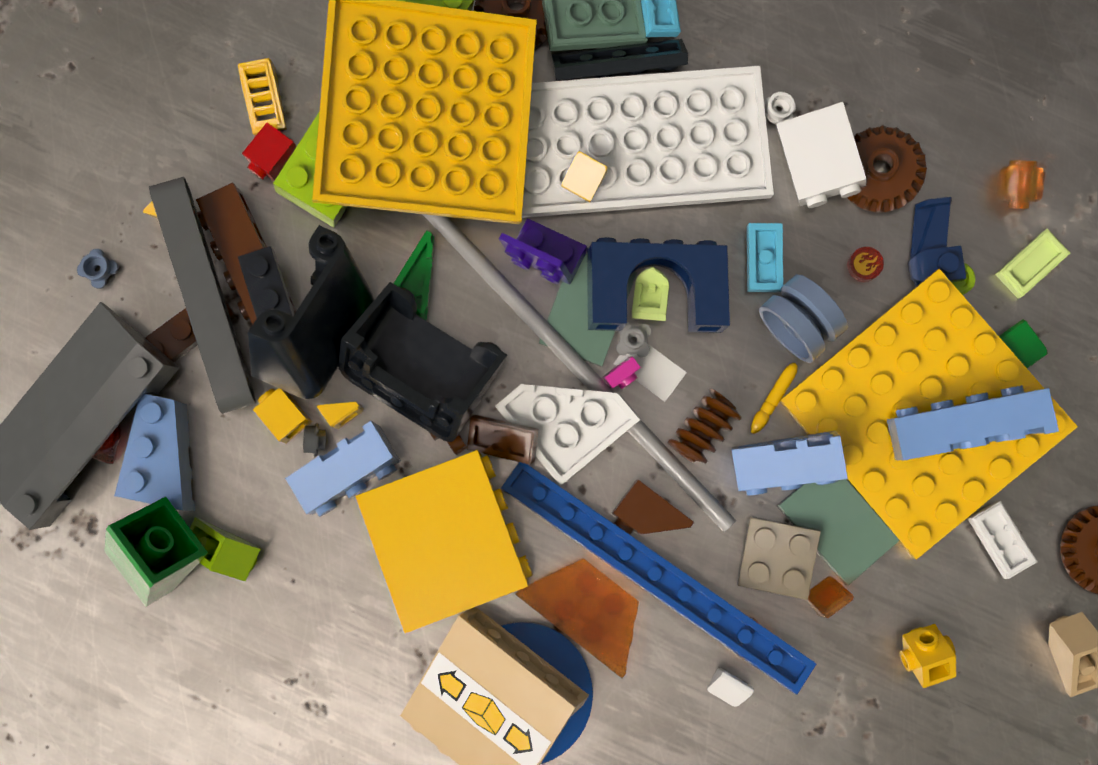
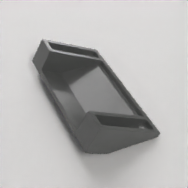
(73, 413)

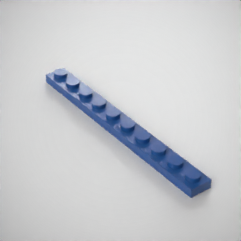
(660, 578)

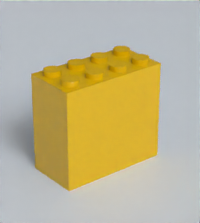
(444, 540)

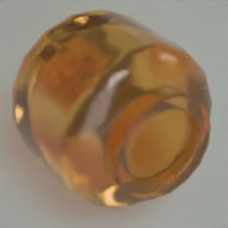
(1021, 183)

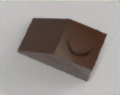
(647, 512)

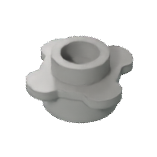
(640, 347)

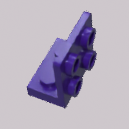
(545, 250)

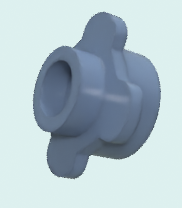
(90, 261)

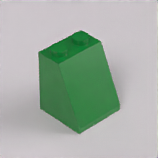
(153, 550)

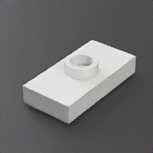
(1002, 540)

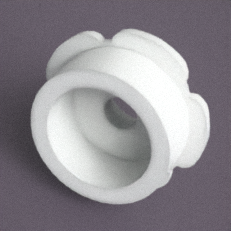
(783, 100)

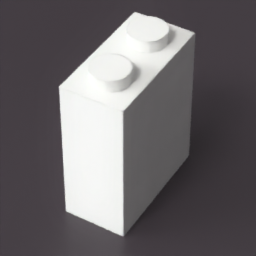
(822, 155)

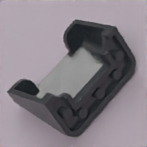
(304, 349)
(417, 364)

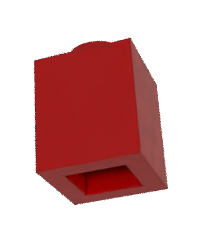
(268, 152)

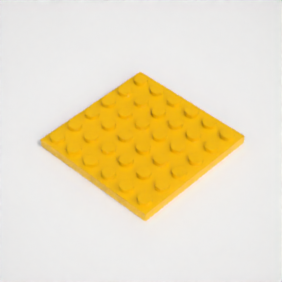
(424, 110)
(912, 356)

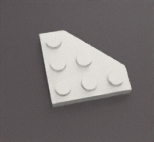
(570, 422)

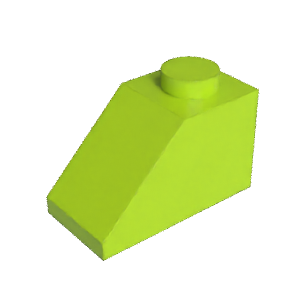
(226, 551)

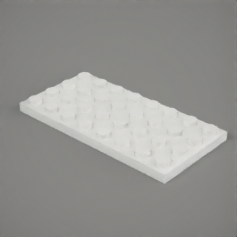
(657, 133)

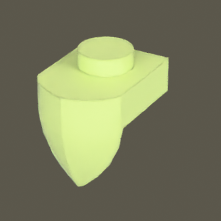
(651, 295)

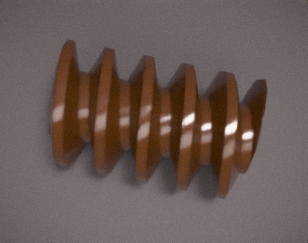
(705, 428)

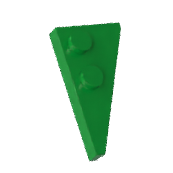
(417, 274)

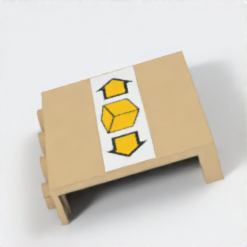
(491, 697)

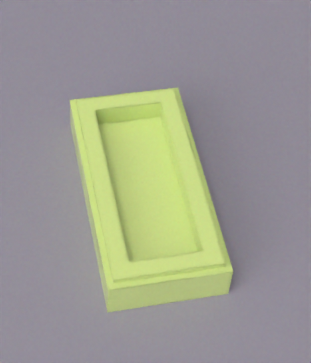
(1032, 263)

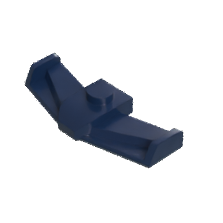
(929, 243)

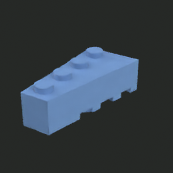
(971, 423)

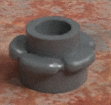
(313, 439)

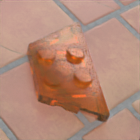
(587, 610)

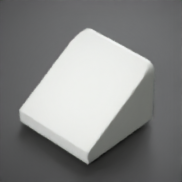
(729, 687)

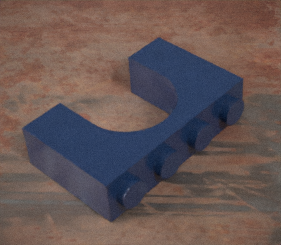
(699, 267)

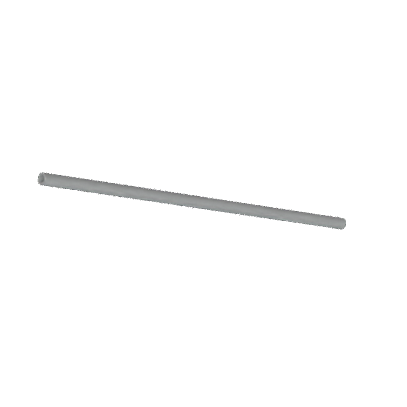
(579, 367)

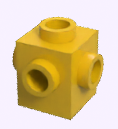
(929, 655)

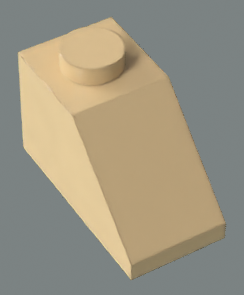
(1075, 652)

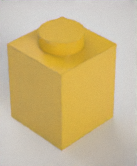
(281, 414)

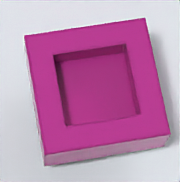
(622, 374)

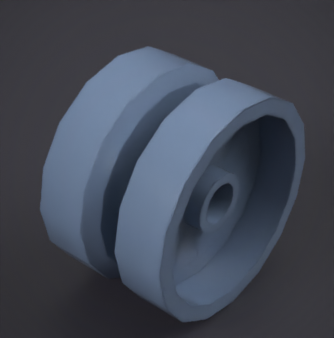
(803, 318)

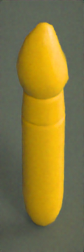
(772, 400)

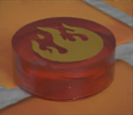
(865, 264)

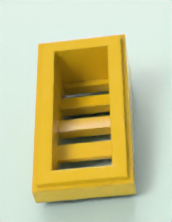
(251, 78)

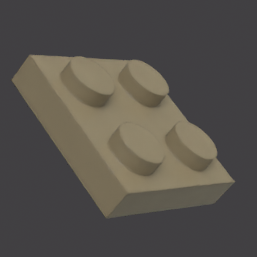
(779, 558)

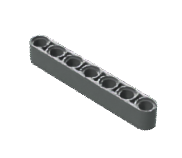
(202, 295)

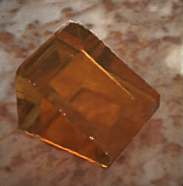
(828, 597)

